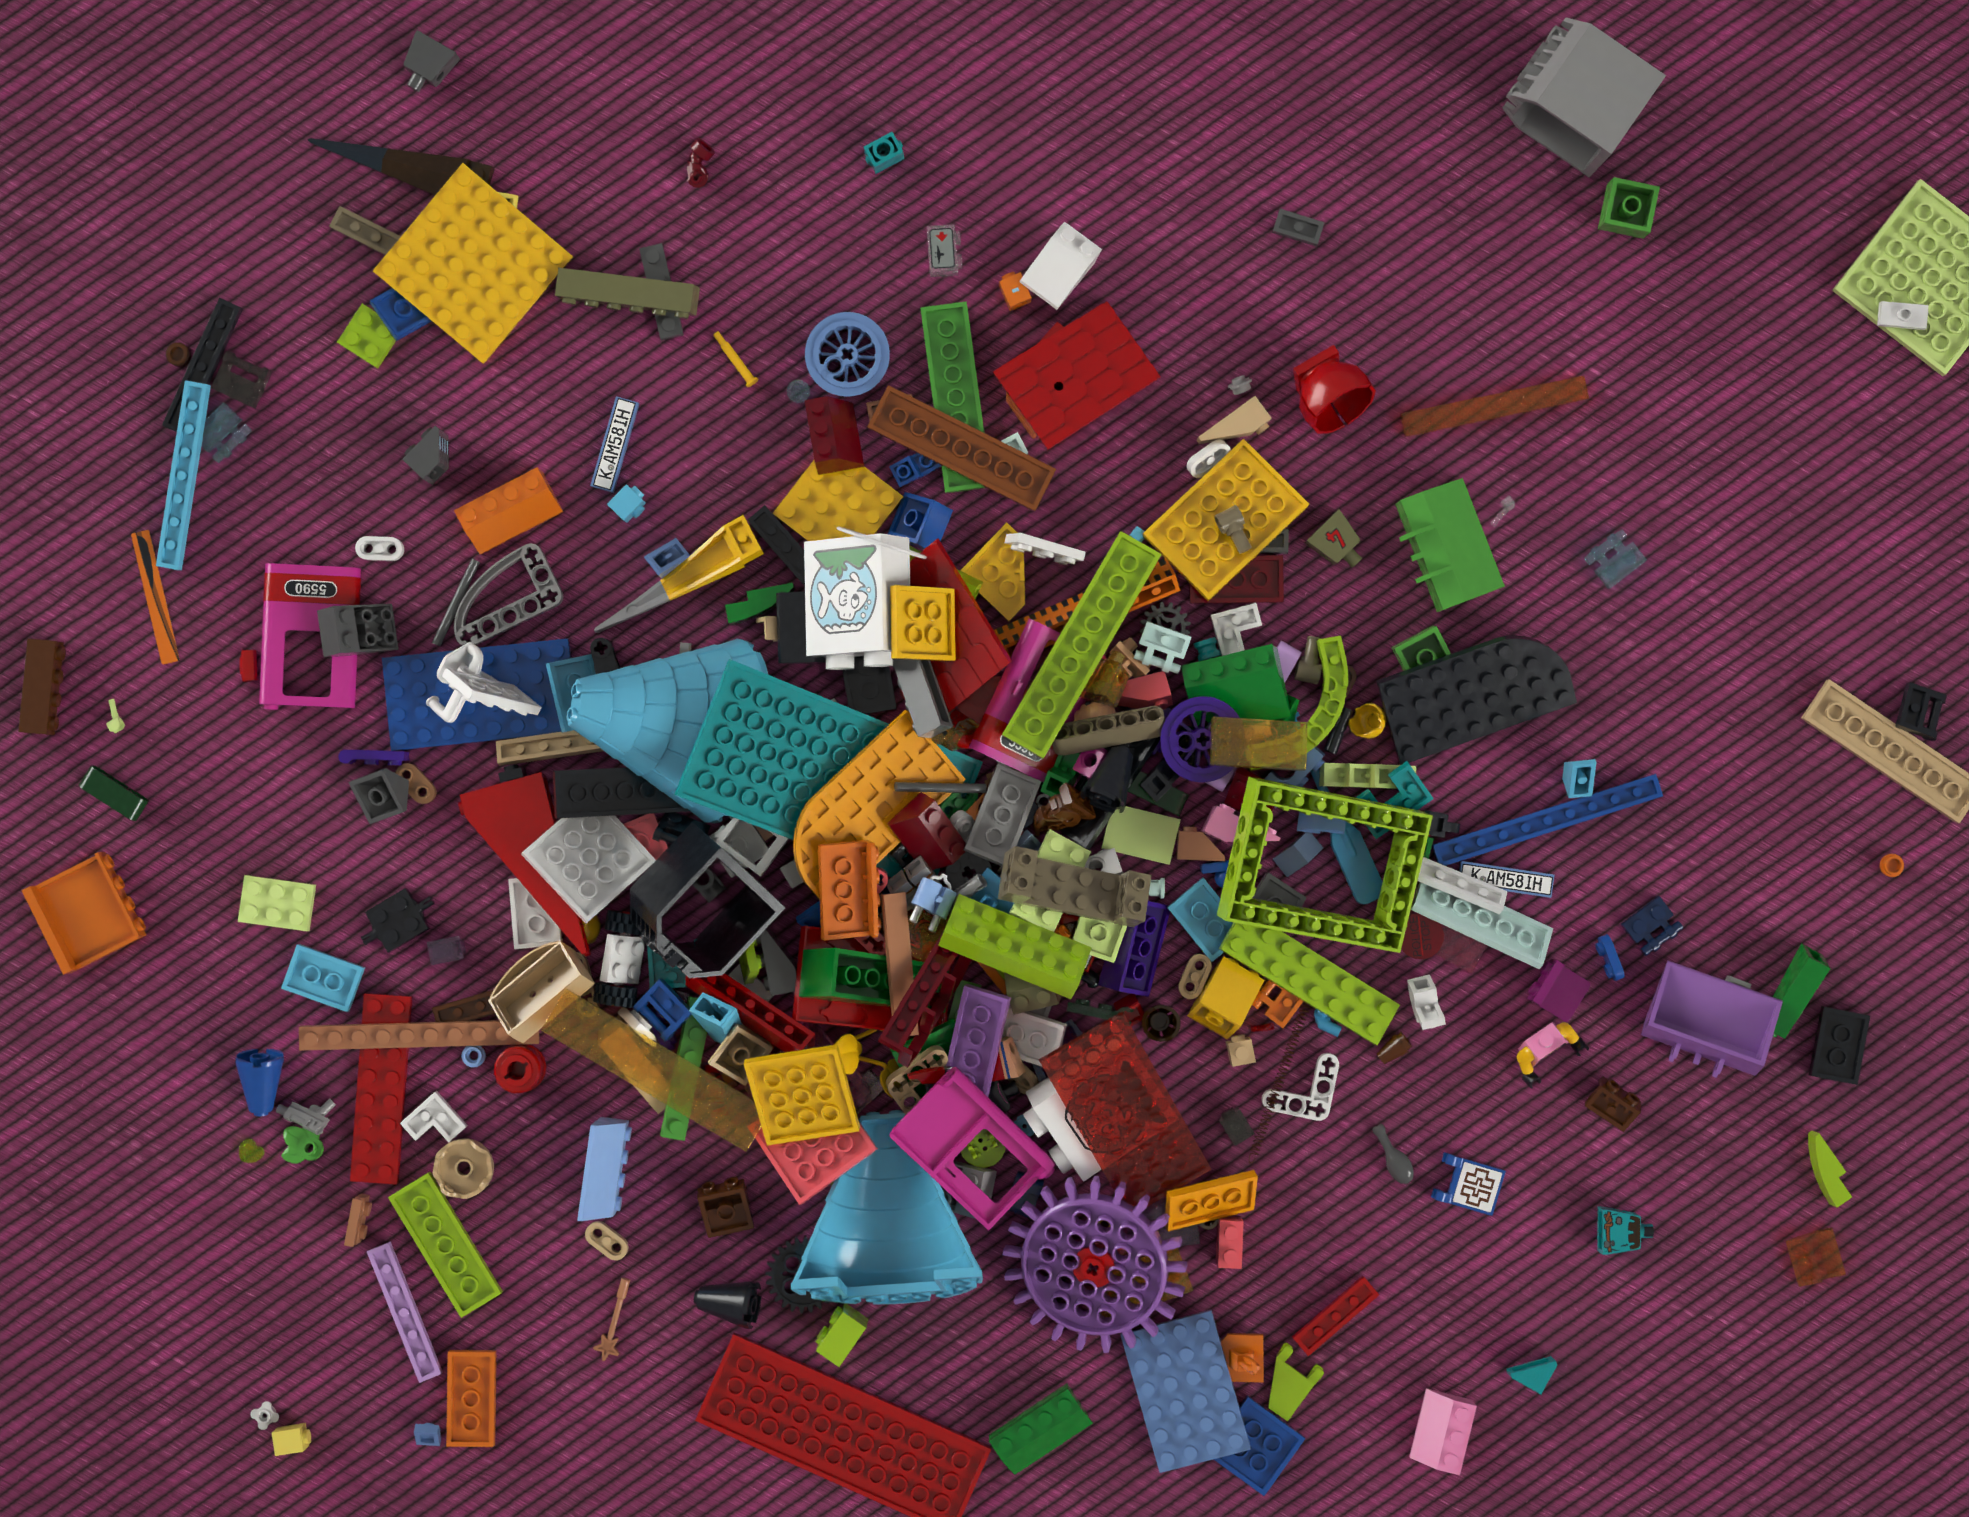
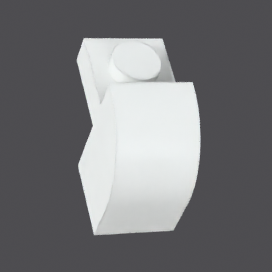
(1425, 1002)

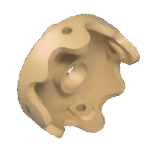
(447, 1173)

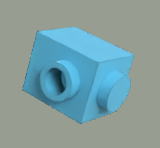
(627, 503)

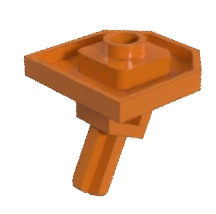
(1244, 1356)

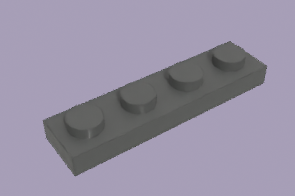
(656, 268)

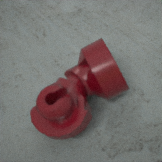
(696, 171)

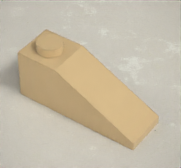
(1242, 422)

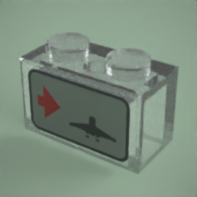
(942, 250)

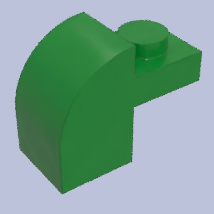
(1060, 774)

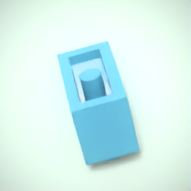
(1579, 778)

